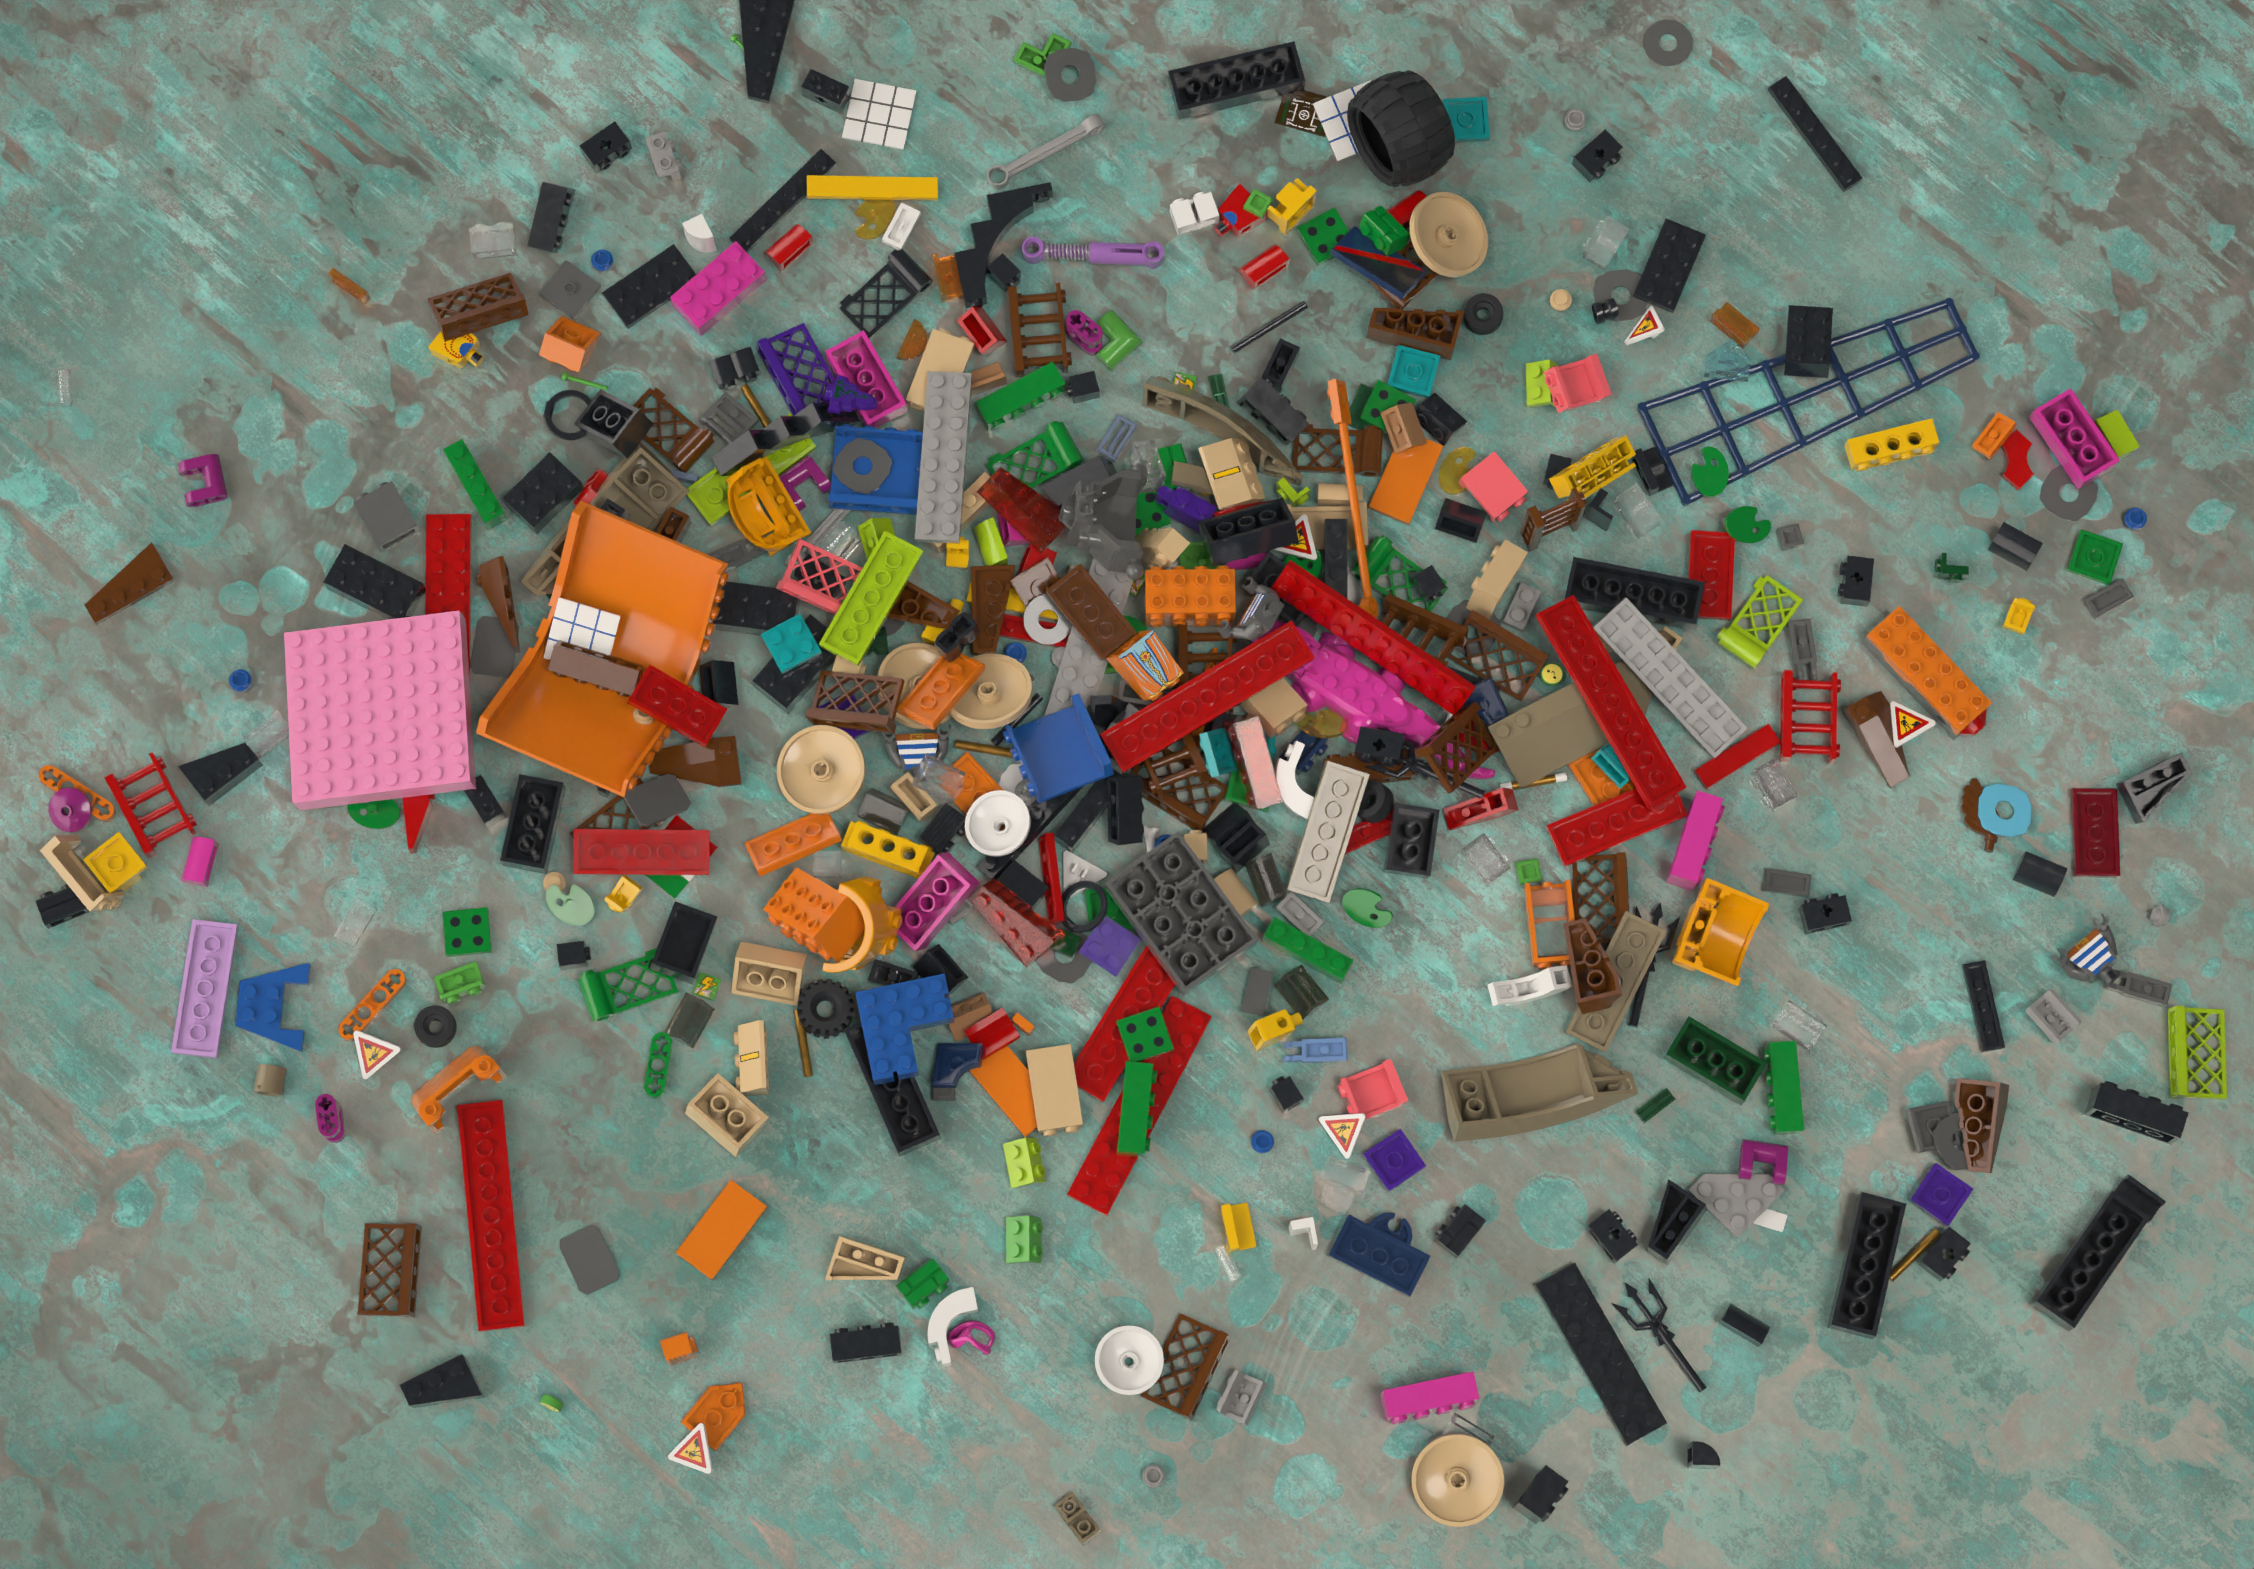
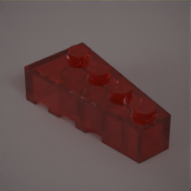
(1023, 508)
(1253, 760)
(1015, 922)

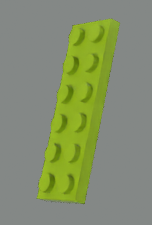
(711, 491)
(871, 598)

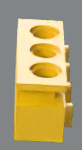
(1920, 432)
(1592, 465)
(895, 859)

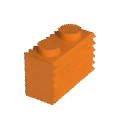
(679, 1348)

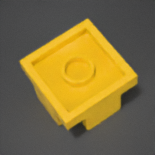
(1294, 204)
(116, 864)

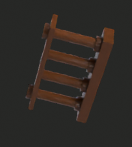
(1019, 320)
(1539, 523)
(1426, 621)
(1188, 658)
(1196, 769)

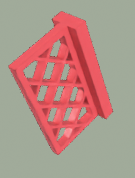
(806, 592)

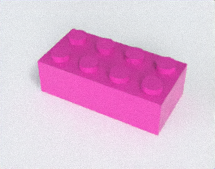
(718, 288)
(862, 366)
(2074, 439)
(1694, 841)
(934, 900)
(1429, 1397)

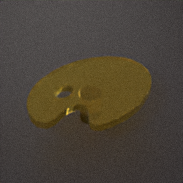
(875, 212)
(1451, 472)
(1326, 724)

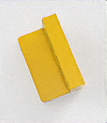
(1238, 1227)

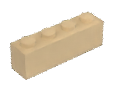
(972, 507)

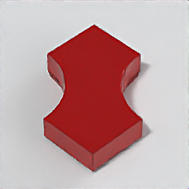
(2016, 451)
(591, 487)

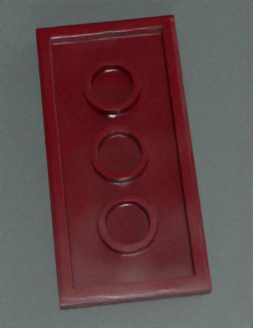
(2095, 832)

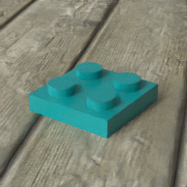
(1468, 118)
(1413, 371)
(791, 643)
(1217, 752)

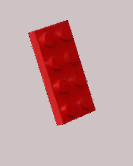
(1713, 563)
(677, 706)

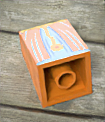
(1146, 665)

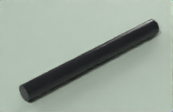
(1268, 327)

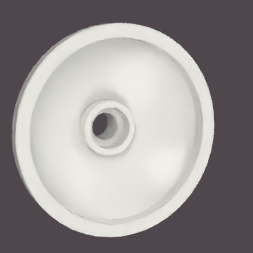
(987, 816)
(1134, 1344)

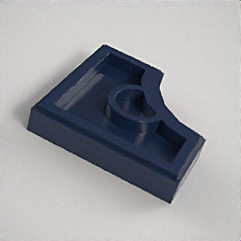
(1489, 700)
(954, 1061)

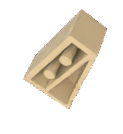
(1161, 546)
(1496, 578)
(863, 1262)

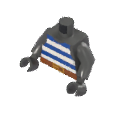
(1258, 616)
(909, 749)
(2091, 956)

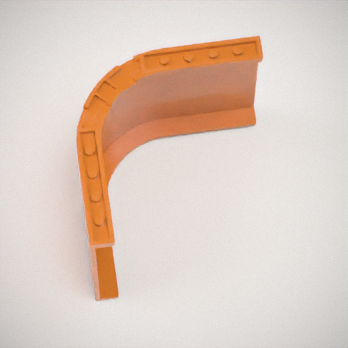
(666, 614)

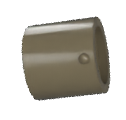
(270, 1080)

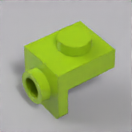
(1286, 491)

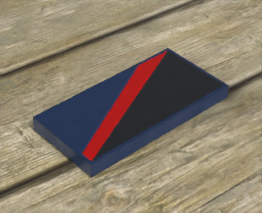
(1390, 272)

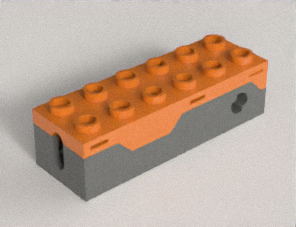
(1928, 674)

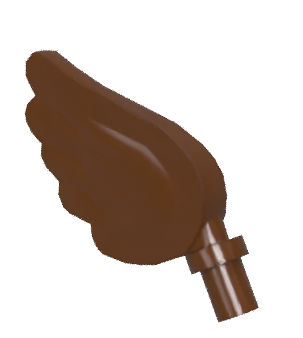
(1970, 810)

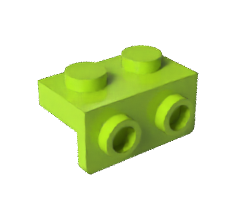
(1537, 390)
(1024, 1162)

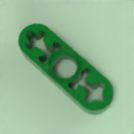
(649, 1081)

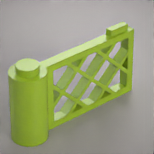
(1740, 640)

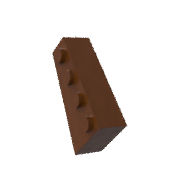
(1416, 329)

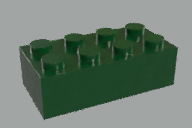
(1715, 1060)

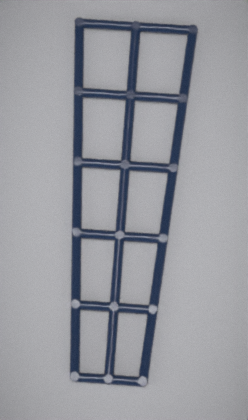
(1785, 403)

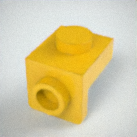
(958, 554)
(2019, 615)
(623, 894)

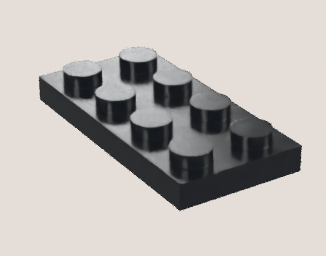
(1669, 265)
(649, 286)

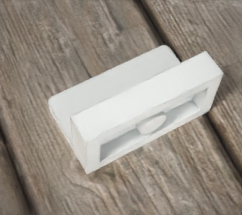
(1304, 1226)

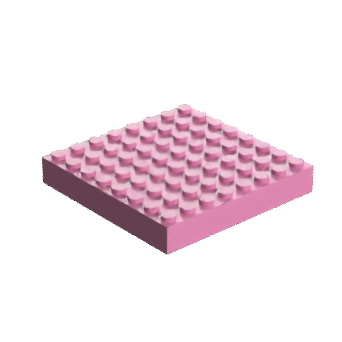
(379, 710)

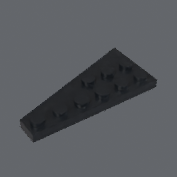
(763, 36)

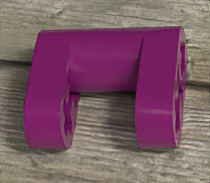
(1078, 331)
(799, 474)
(213, 478)
(333, 1114)
(1765, 1153)

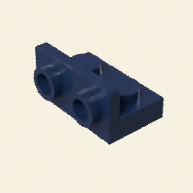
(1313, 747)

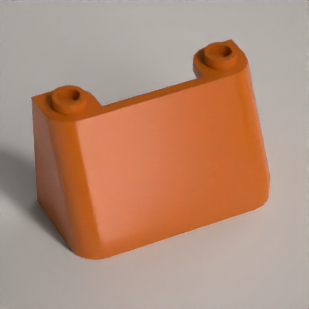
(428, 1097)

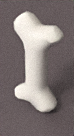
(1149, 834)

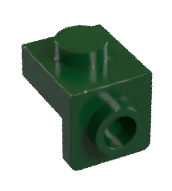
(1953, 573)

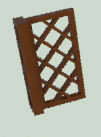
(481, 316)
(1512, 642)
(855, 720)
(1450, 729)
(1177, 808)
(1620, 891)
(409, 1270)
(1205, 1369)

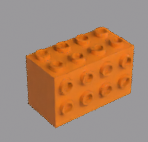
(1189, 596)
(816, 915)

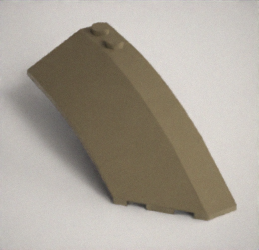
(1220, 421)
(636, 484)
(1556, 730)
(1532, 1093)

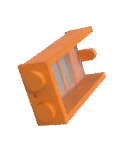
(1547, 911)

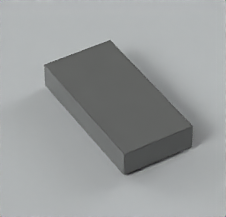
(2108, 598)
(1787, 883)
(1257, 991)

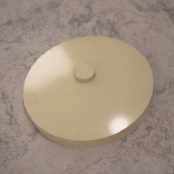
(1448, 234)
(910, 664)
(997, 695)
(821, 769)
(1457, 1479)

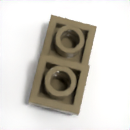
(1191, 476)
(1077, 1518)

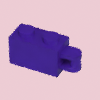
(1184, 506)

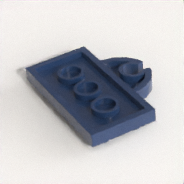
(1381, 1252)

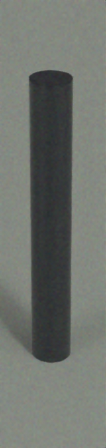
(999, 737)

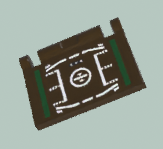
(1299, 112)

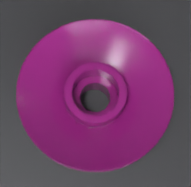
(79, 809)

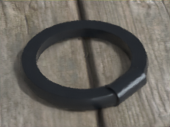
(549, 408)
(1073, 927)

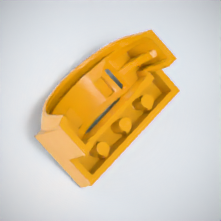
(749, 516)

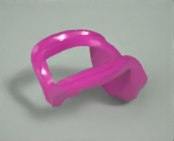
(962, 1333)

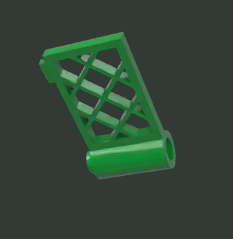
(1057, 442)
(1378, 558)
(599, 996)

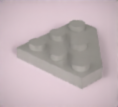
(1735, 1200)

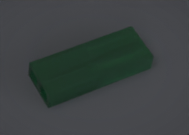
(1218, 389)
(1655, 1105)

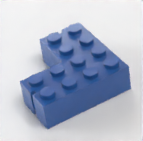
(890, 1016)

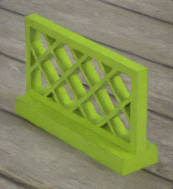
(2178, 1053)

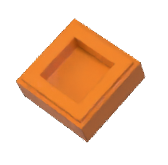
(1023, 1024)

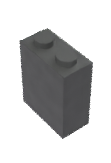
(386, 516)

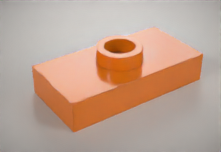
(1994, 435)

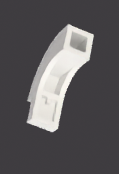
(1291, 794)
(1530, 988)
(950, 1308)

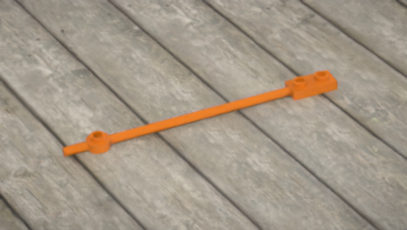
(1341, 416)

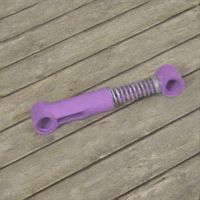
(1096, 252)

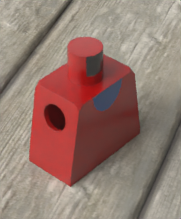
(1233, 215)

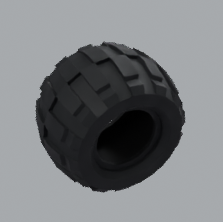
(1401, 128)

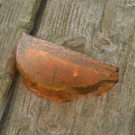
(914, 342)

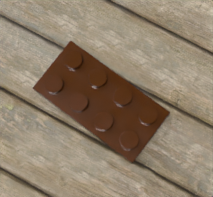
(1090, 612)

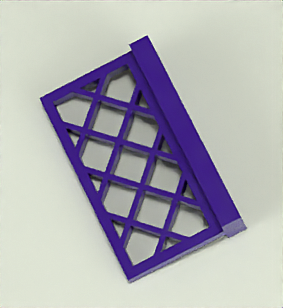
(781, 375)

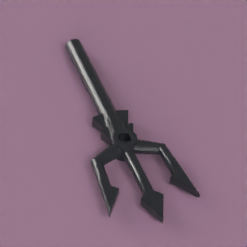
(1423, 769)
(1639, 996)
(1659, 1330)

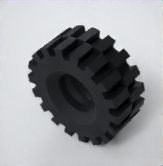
(829, 992)

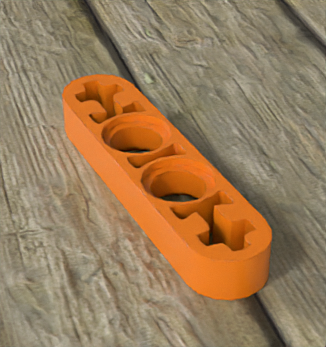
(66, 778)
(369, 1002)

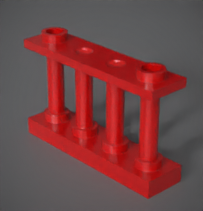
(1790, 705)
(139, 823)

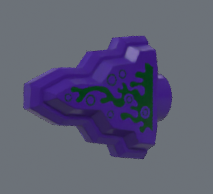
(847, 396)

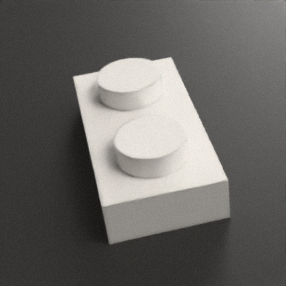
(901, 226)

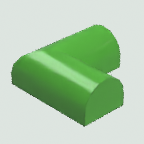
(1035, 59)
(1122, 340)

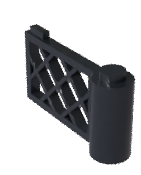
(910, 277)

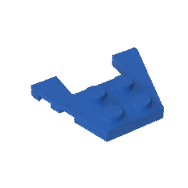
(263, 1001)

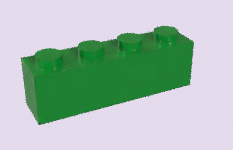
(1021, 396)
(475, 484)
(1307, 950)
(1784, 1088)
(1135, 1109)

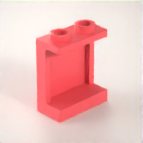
(1577, 384)
(1494, 487)
(1373, 1090)

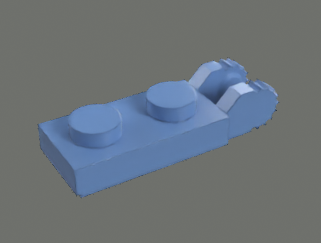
(1318, 1050)

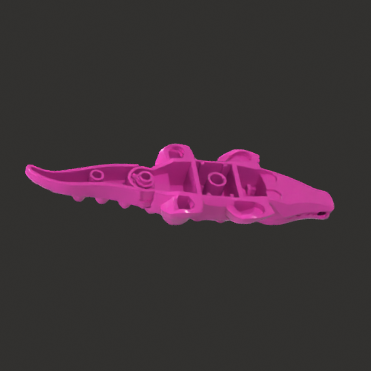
(1362, 695)

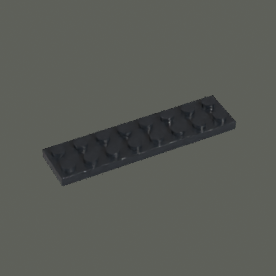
(1600, 1354)

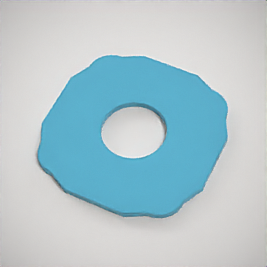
(2005, 827)

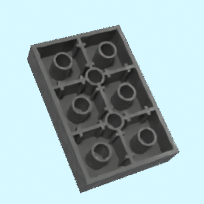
(1180, 913)

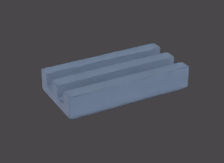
(1107, 454)

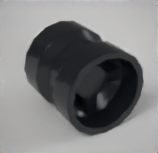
(1604, 311)

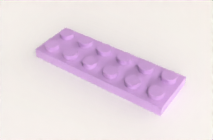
(204, 989)

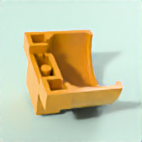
(880, 925)
(1719, 934)

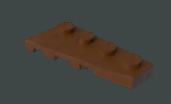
(132, 584)
(989, 601)

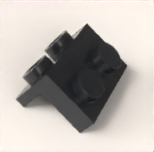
(1439, 418)

